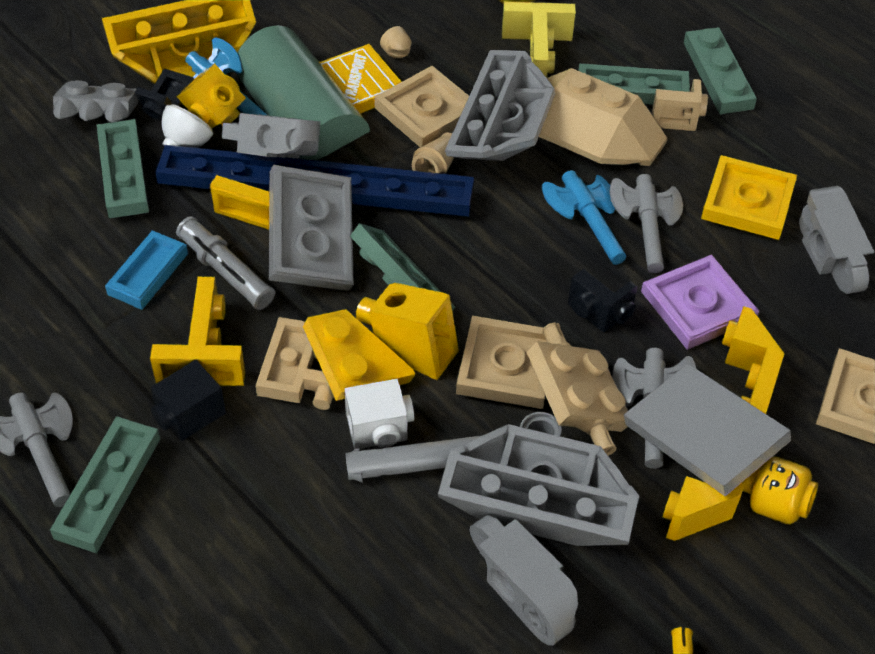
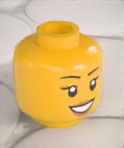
(781, 490)

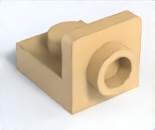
(680, 109)

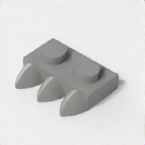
(94, 101)

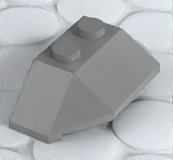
(502, 109)
(545, 483)

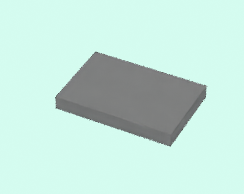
(310, 228)
(707, 429)

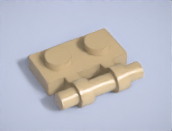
(288, 367)

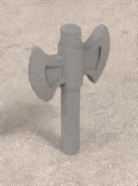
(648, 206)
(643, 381)
(31, 427)

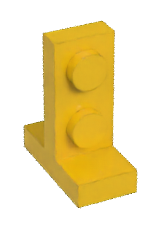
(222, 362)

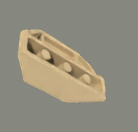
(601, 121)

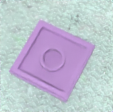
(697, 300)

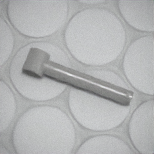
(426, 455)

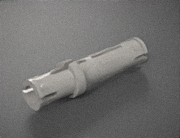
(213, 252)

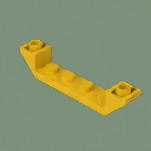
(753, 350)

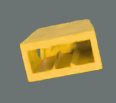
(414, 326)

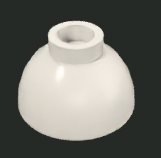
(184, 128)

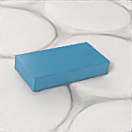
(146, 270)

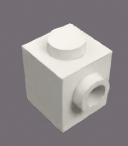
(378, 414)

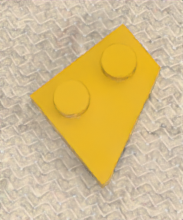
(352, 353)

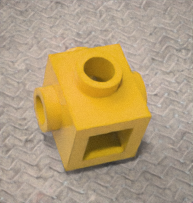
(213, 97)

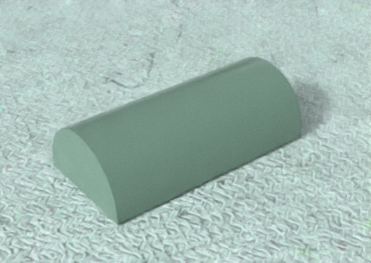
(293, 84)

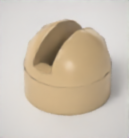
(396, 42)

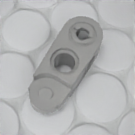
(273, 135)
(836, 238)
(527, 578)

